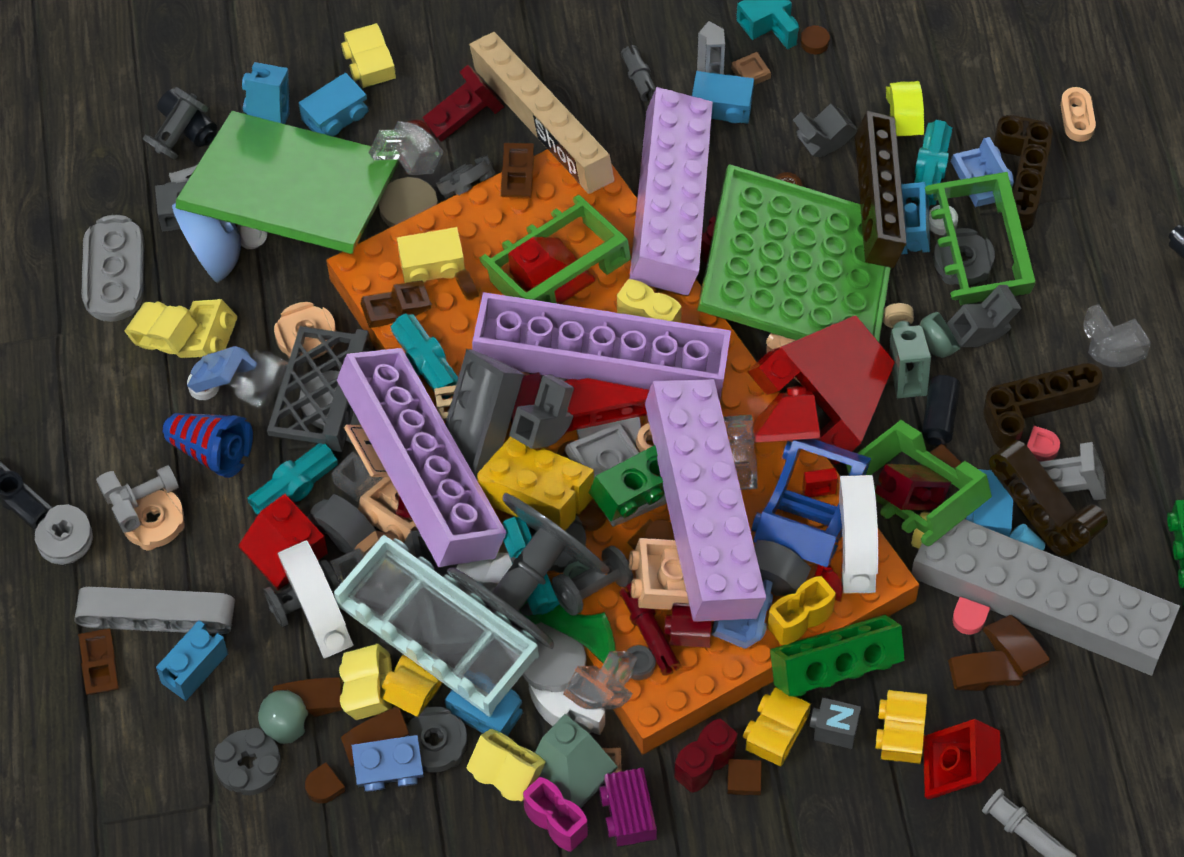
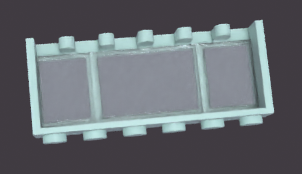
(436, 624)

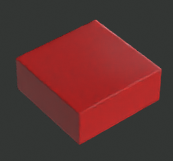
(820, 482)

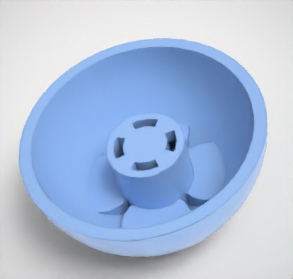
(212, 241)

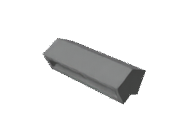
(711, 49)

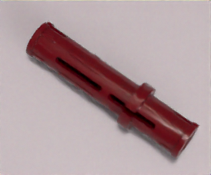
(651, 633)

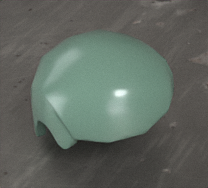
(938, 336)
(282, 716)

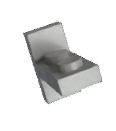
(1079, 472)

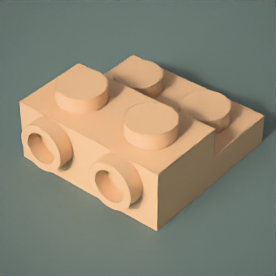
(380, 508)
(658, 574)

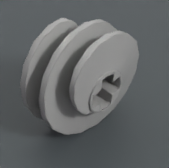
(63, 534)

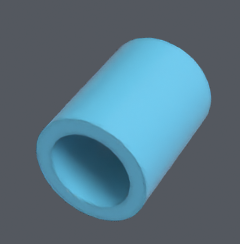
(1026, 535)

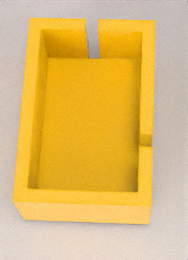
(539, 479)

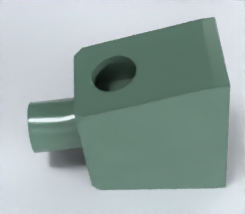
(907, 346)

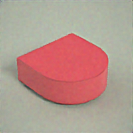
(1043, 444)
(969, 616)

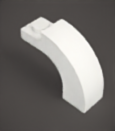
(859, 533)
(315, 598)
(555, 704)

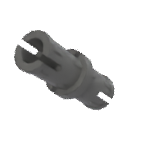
(638, 72)

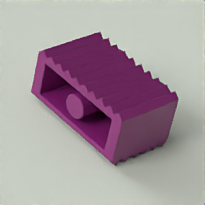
(629, 807)

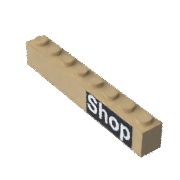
(542, 113)

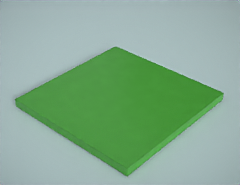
(288, 182)
(789, 259)

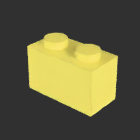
(430, 255)

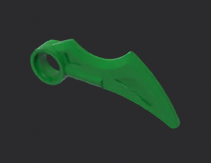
(589, 630)

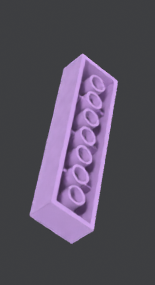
(671, 191)
(597, 343)
(421, 457)
(704, 501)

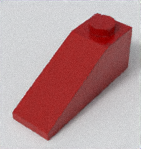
(603, 402)

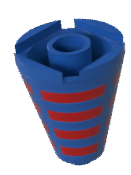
(211, 439)

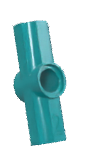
(933, 156)
(424, 353)
(295, 478)
(517, 537)

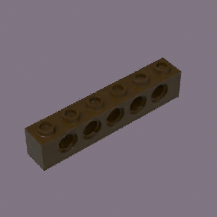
(880, 190)

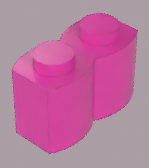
(561, 817)

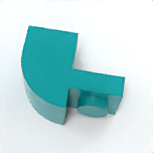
(766, 15)

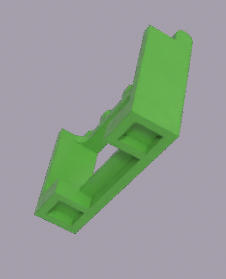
(1005, 203)
(610, 254)
(970, 480)

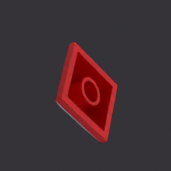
(542, 258)
(788, 417)
(959, 757)

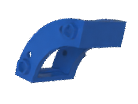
(804, 540)

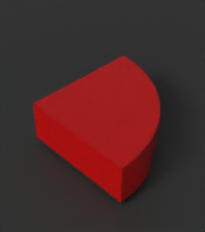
(832, 579)

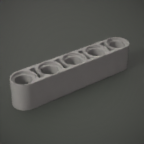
(153, 609)

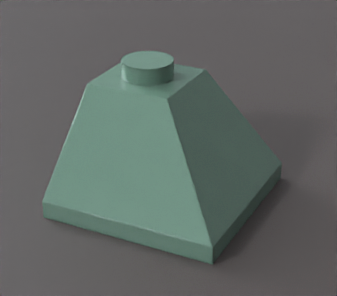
(573, 761)

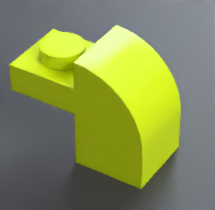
(906, 107)

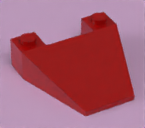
(842, 370)

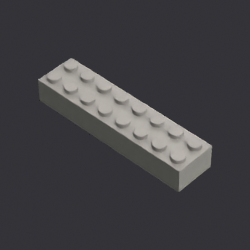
(1049, 594)

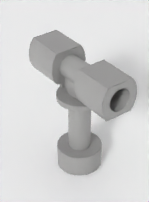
(125, 498)

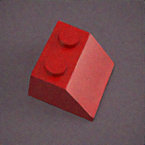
(275, 530)

